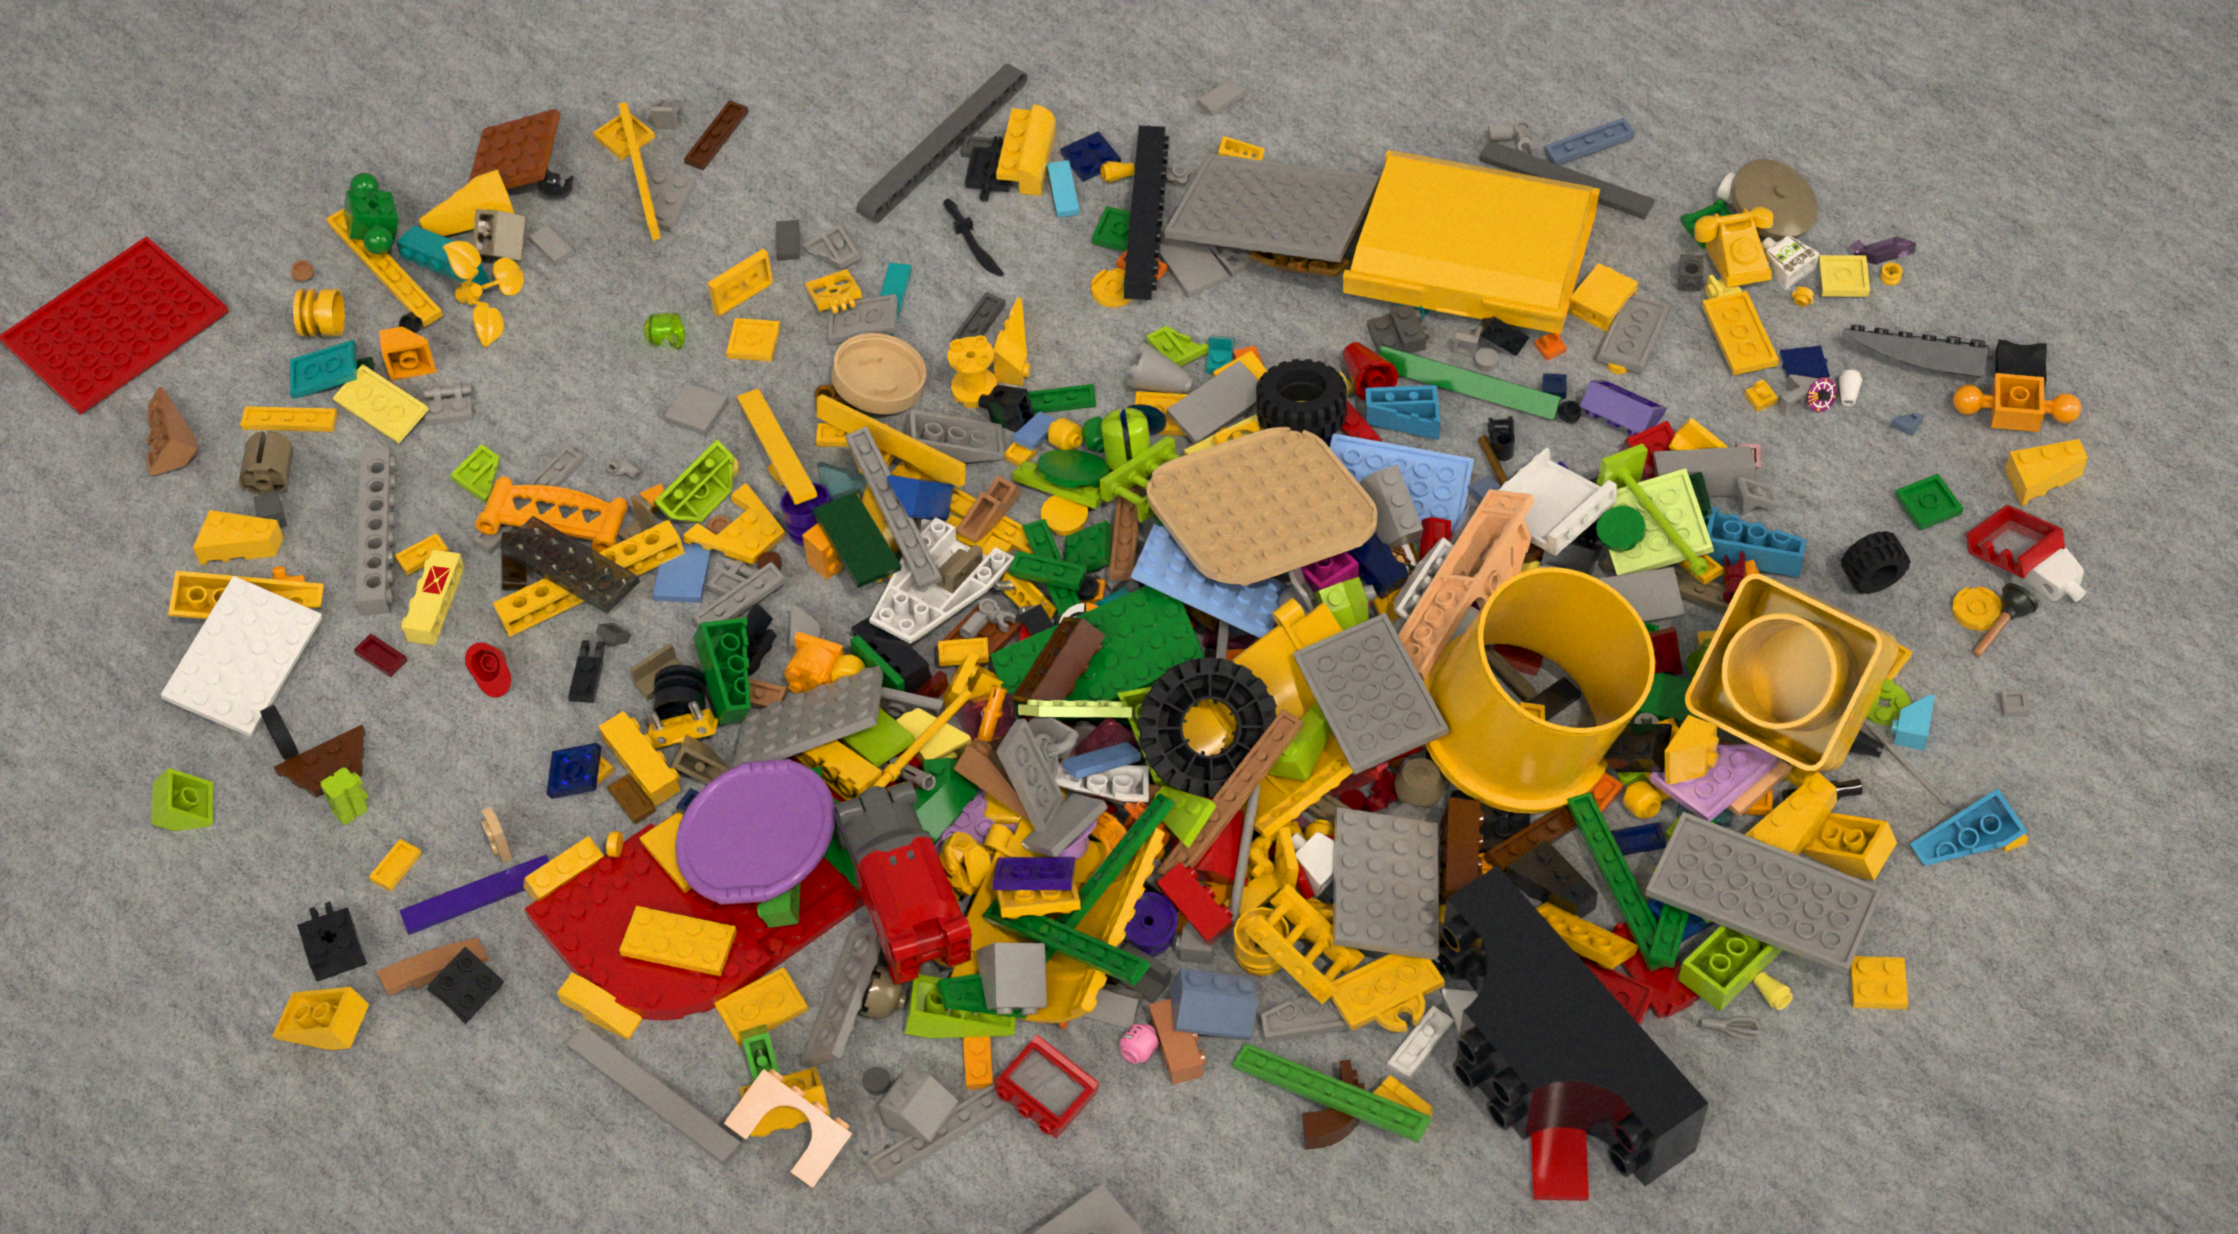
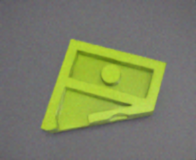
(1176, 345)
(477, 472)

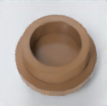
(302, 270)

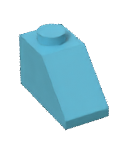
(1913, 724)

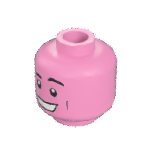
(1139, 1043)

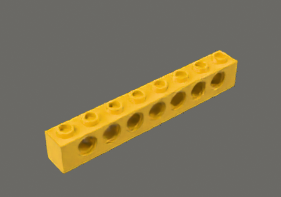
(547, 599)

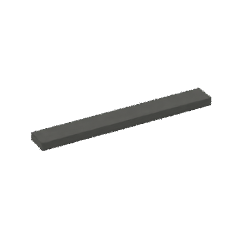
(1523, 163)

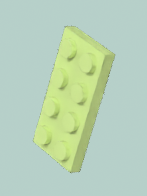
(1074, 708)

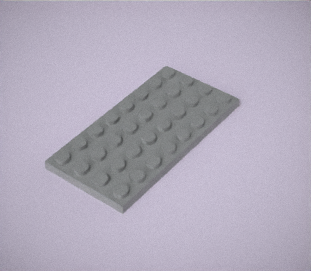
(1764, 892)

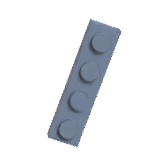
(1589, 141)

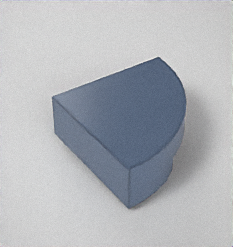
(1907, 423)

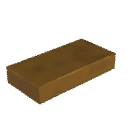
(631, 799)

